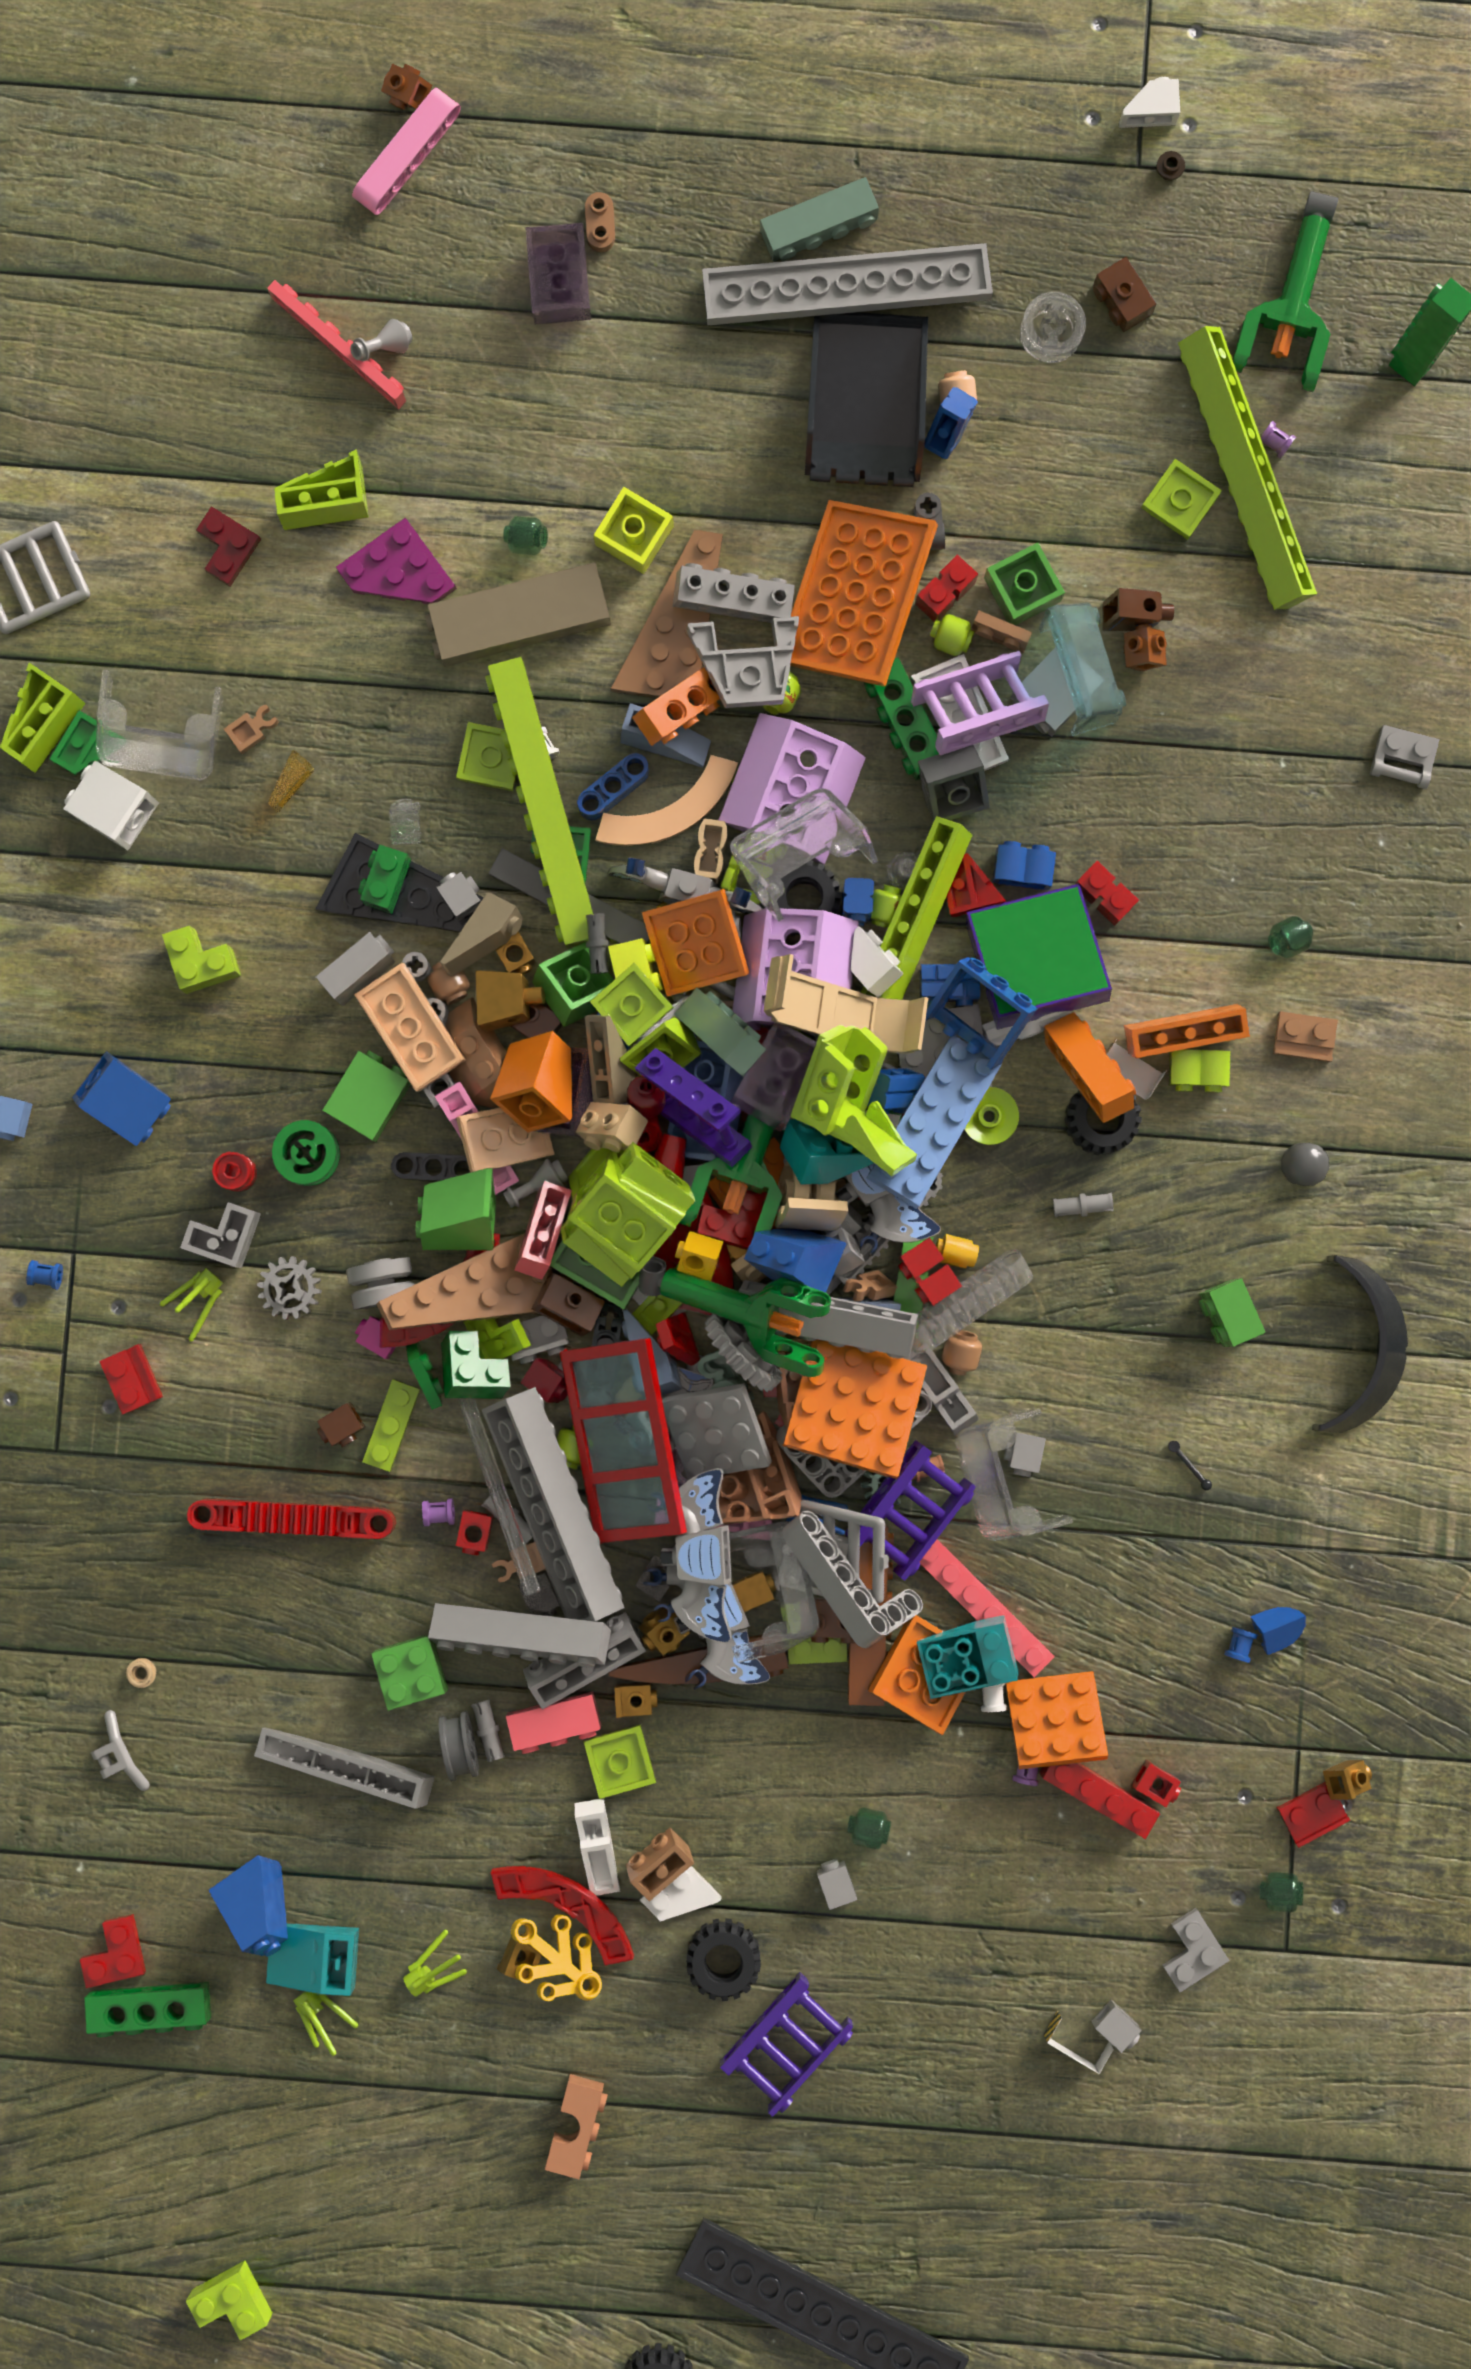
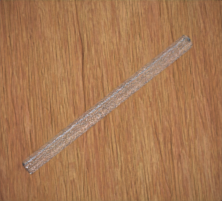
(499, 1496)

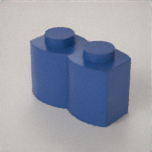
(1024, 866)

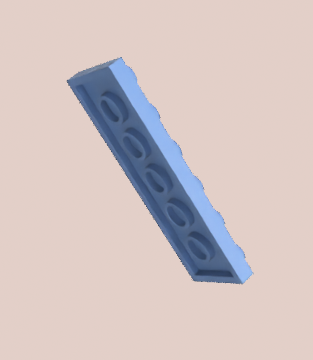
(937, 1119)

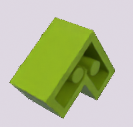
(195, 967)
(231, 2294)

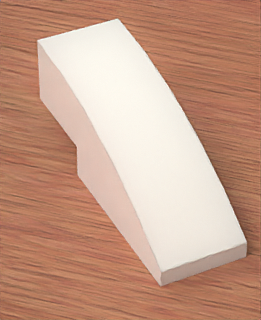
(596, 1847)

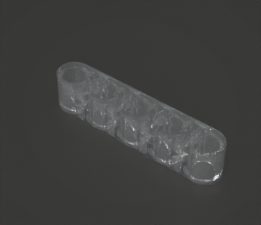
(975, 1298)

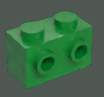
(384, 879)

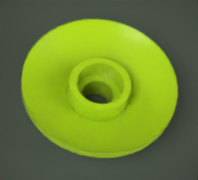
(1005, 1118)

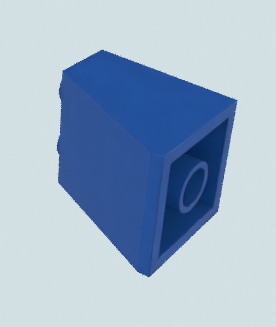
(121, 1099)
(796, 1256)
(254, 1906)

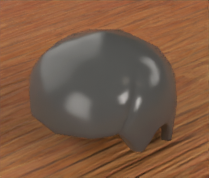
(1305, 1164)

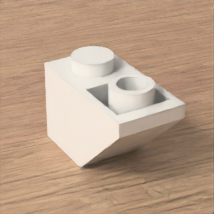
(872, 965)

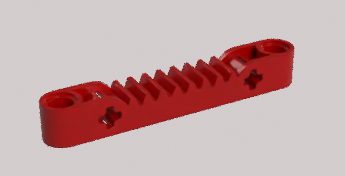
(291, 1518)

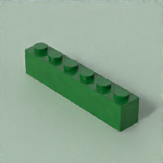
(1431, 330)

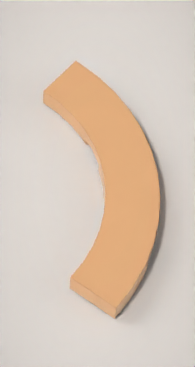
(674, 818)

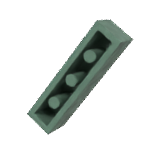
(819, 220)
(721, 1030)

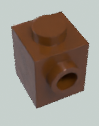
(340, 1425)

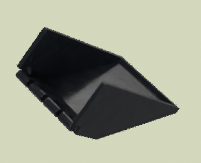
(867, 399)

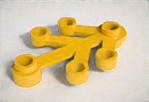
(560, 1961)

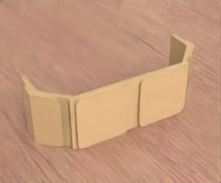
(820, 1006)

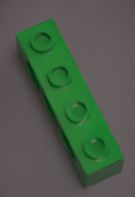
(889, 711)
(192, 1996)

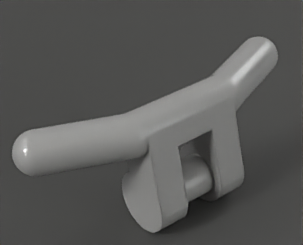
(121, 1753)

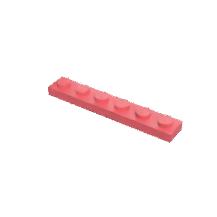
(329, 336)
(984, 1605)

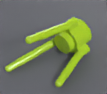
(203, 1283)
(422, 1979)
(308, 2006)

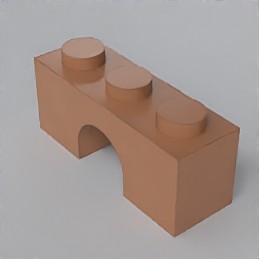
(569, 2152)

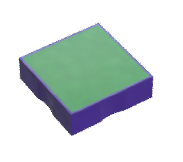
(1042, 950)

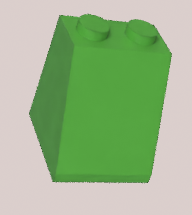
(458, 1213)

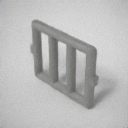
(57, 602)
(854, 1520)

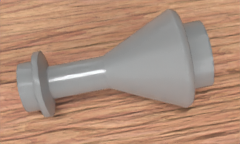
(393, 337)
(547, 1172)

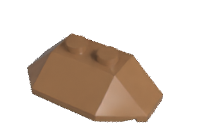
(481, 1050)

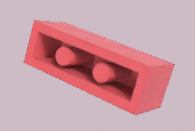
(543, 1230)
(554, 1723)

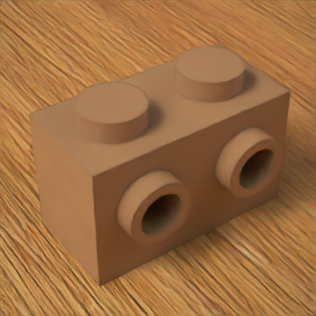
(659, 1864)

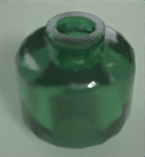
(525, 535)
(1290, 937)
(869, 1828)
(1282, 1892)

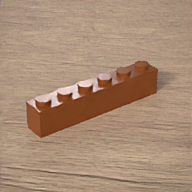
(866, 1662)

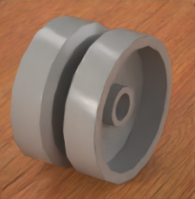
(380, 1278)

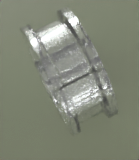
(1057, 309)

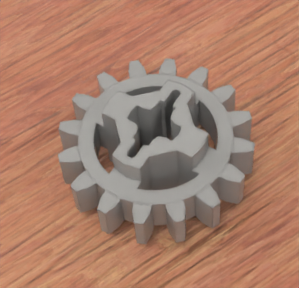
(296, 1276)

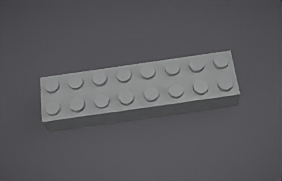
(553, 1507)

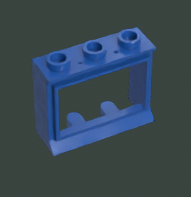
(956, 1026)

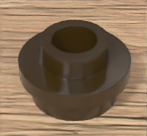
(1170, 173)

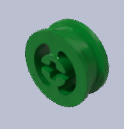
(322, 1138)

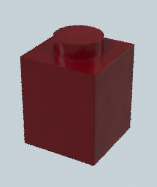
(547, 1379)

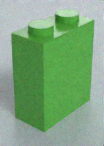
(368, 1095)

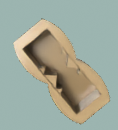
(712, 844)

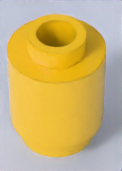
(957, 1251)

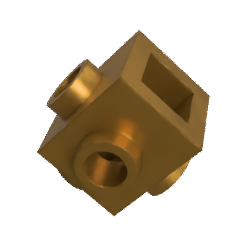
(661, 1635)

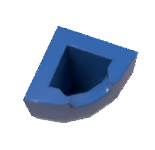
(1279, 1627)

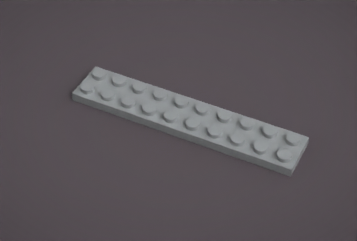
(847, 284)

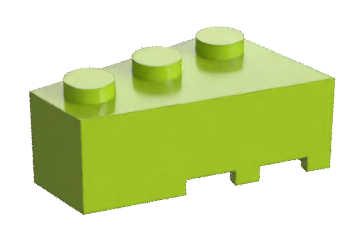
(324, 496)
(39, 719)

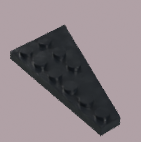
(417, 902)

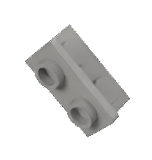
(543, 1336)

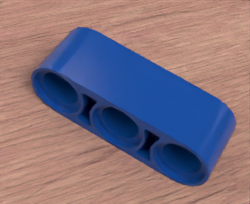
(617, 773)

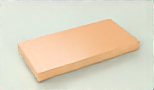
(410, 1027)

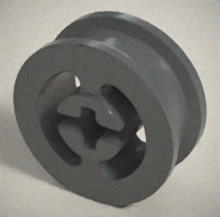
(458, 1746)

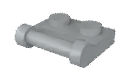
(1406, 748)

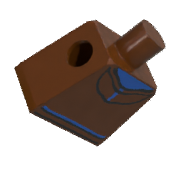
(1134, 607)

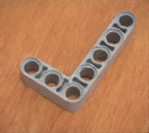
(843, 1474)
(843, 1587)

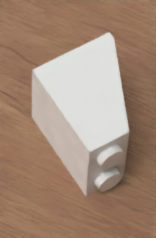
(110, 804)

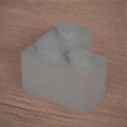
(228, 1242)

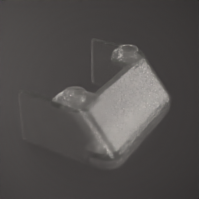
(152, 750)
(794, 838)
(991, 1499)
(765, 1548)

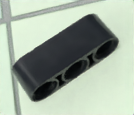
(421, 1163)

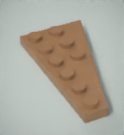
(663, 649)
(468, 1291)

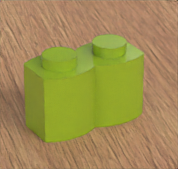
(1199, 1069)

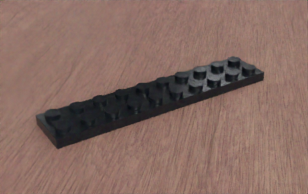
(808, 2305)

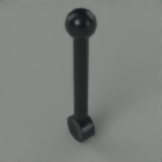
(1174, 1446)

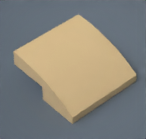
(811, 1214)

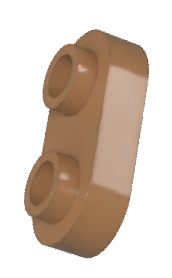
(600, 220)

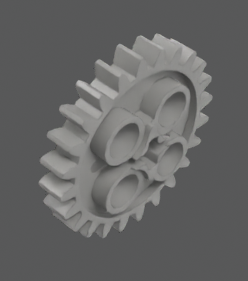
(739, 1353)

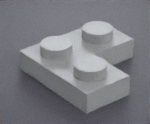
(1202, 1951)

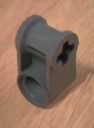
(936, 514)

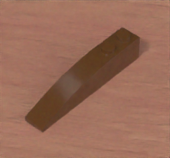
(675, 1666)

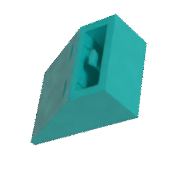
(819, 1157)
(968, 1657)
(316, 1960)

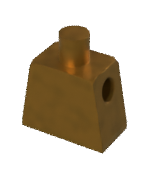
(504, 999)

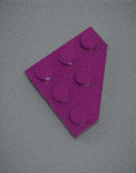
(397, 568)

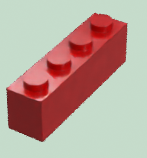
(1103, 1796)

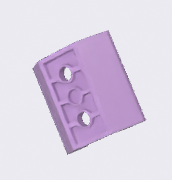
(775, 777)
(820, 954)

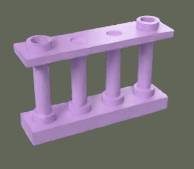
(986, 726)

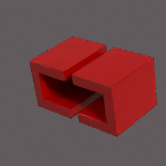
(938, 594)
(1116, 899)
(935, 1286)

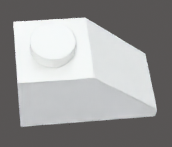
(1154, 105)

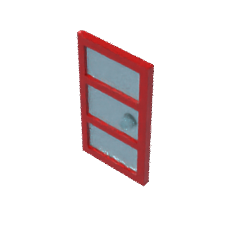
(623, 1441)

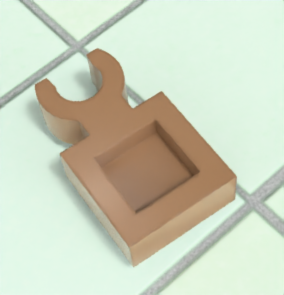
(247, 731)
(872, 1285)
(535, 1558)

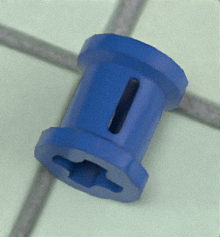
(44, 1274)
(1240, 1644)

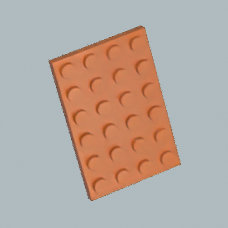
(859, 591)

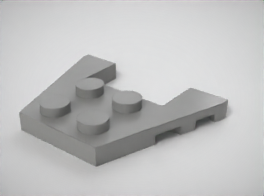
(748, 674)

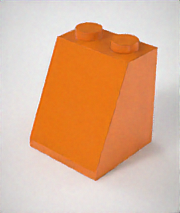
(536, 1082)

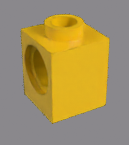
(698, 1255)

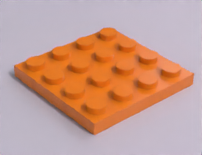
(856, 1408)

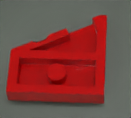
(971, 889)
(677, 1339)

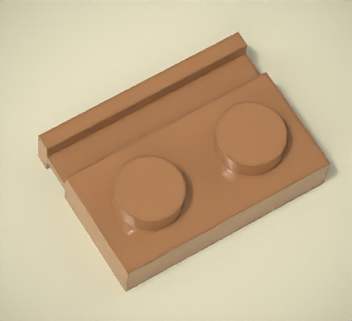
(1001, 631)
(1305, 1036)

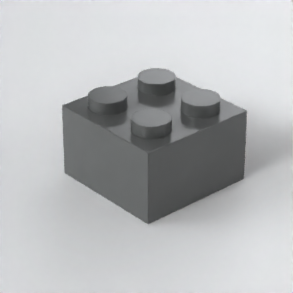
(954, 783)

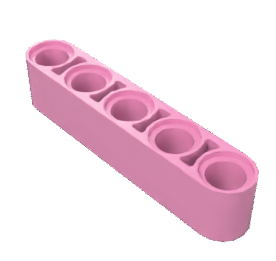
(406, 151)

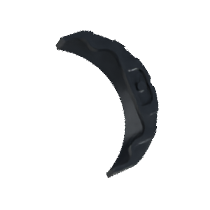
(1390, 1348)

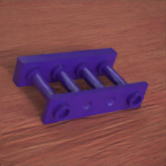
(695, 1107)
(881, 1505)
(757, 2038)

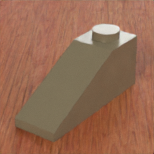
(484, 932)
(608, 1074)

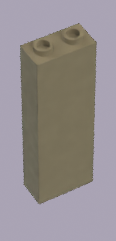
(518, 614)

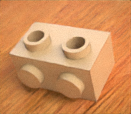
(611, 1126)

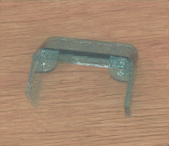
(1084, 665)

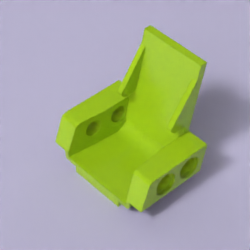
(833, 1108)
(623, 1209)

